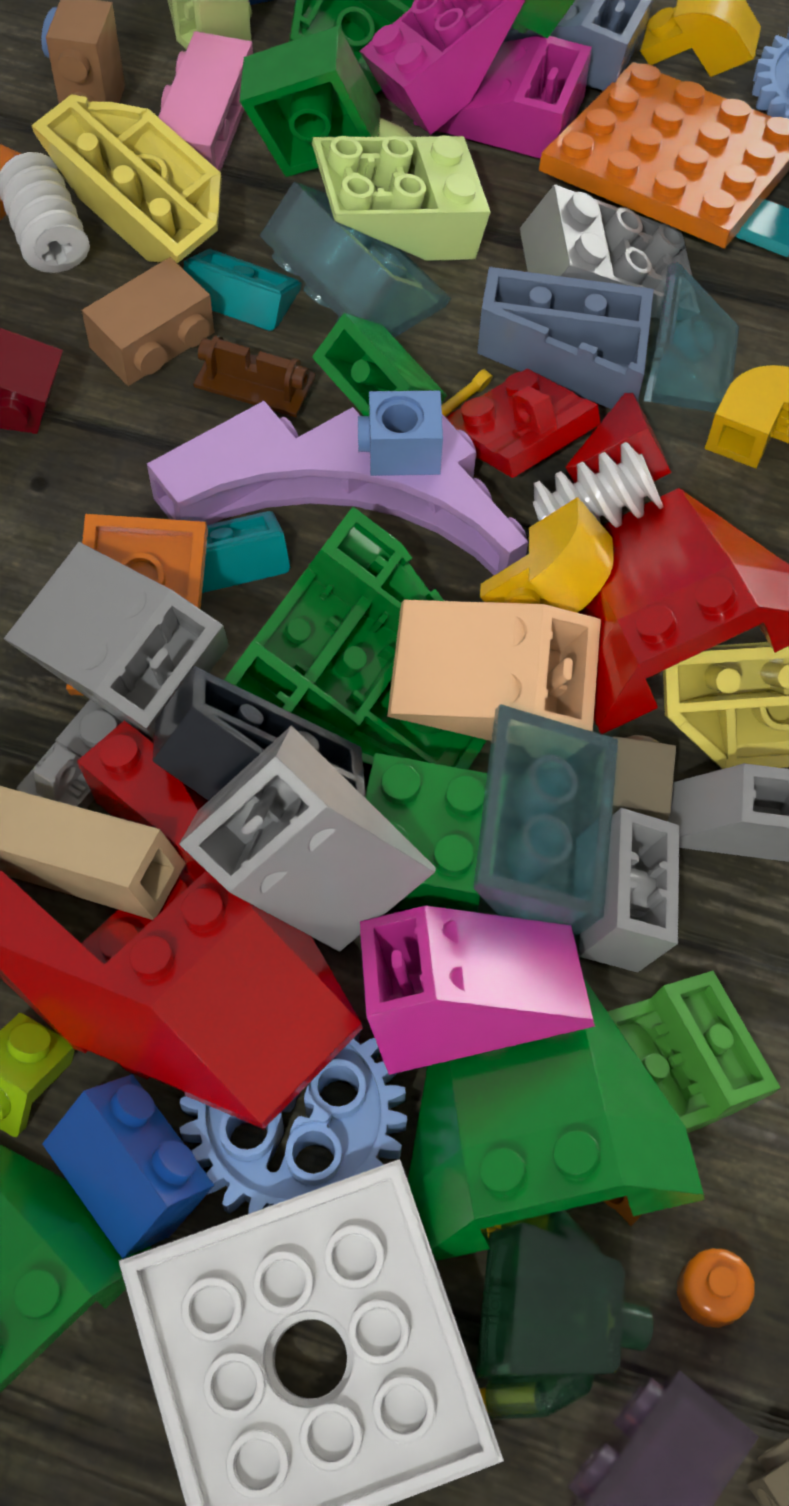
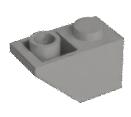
(734, 811)

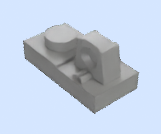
(57, 772)

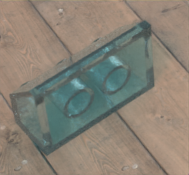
(348, 267)
(546, 820)

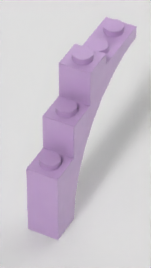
(264, 464)

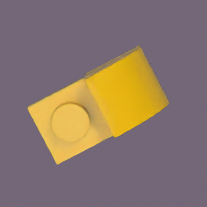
(717, 30)
(752, 414)
(564, 565)

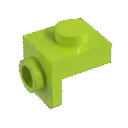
(28, 1065)

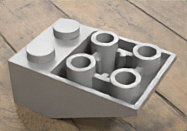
(600, 242)
(117, 636)
(304, 844)

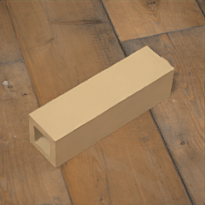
(86, 853)

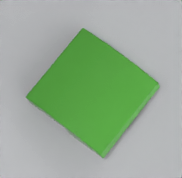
(697, 1050)

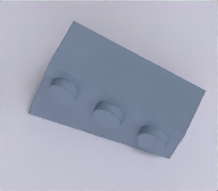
(568, 331)

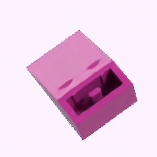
(438, 55)
(526, 95)
(467, 984)

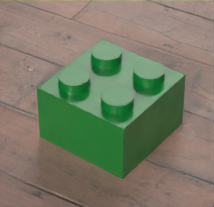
(306, 93)
(441, 817)

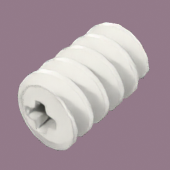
(42, 213)
(605, 491)

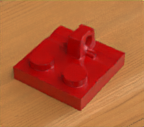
(524, 421)

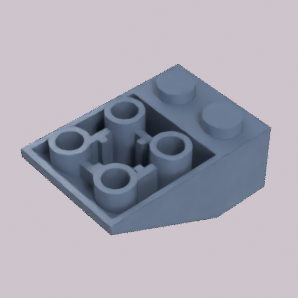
(608, 27)

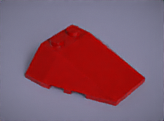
(674, 591)

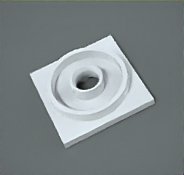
(334, 1255)

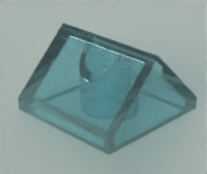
(690, 346)

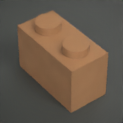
(85, 51)
(149, 321)

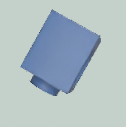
(402, 433)

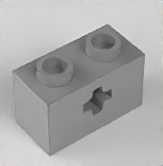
(639, 894)

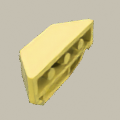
(134, 174)
(733, 703)

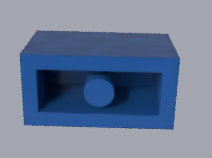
(127, 1164)

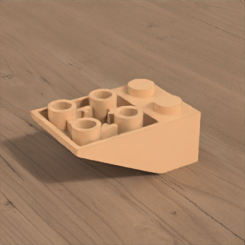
(472, 656)

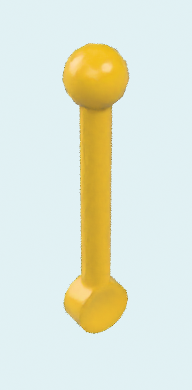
(478, 384)

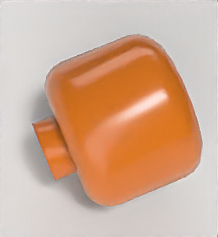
(715, 1287)

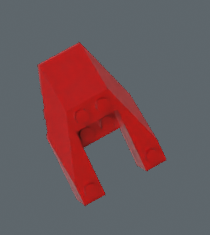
(198, 995)

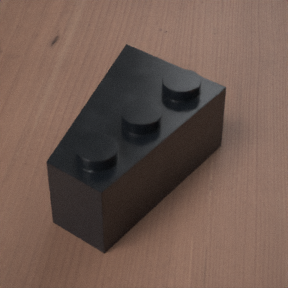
(219, 729)

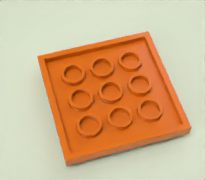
(673, 153)

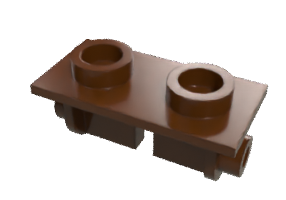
(251, 378)

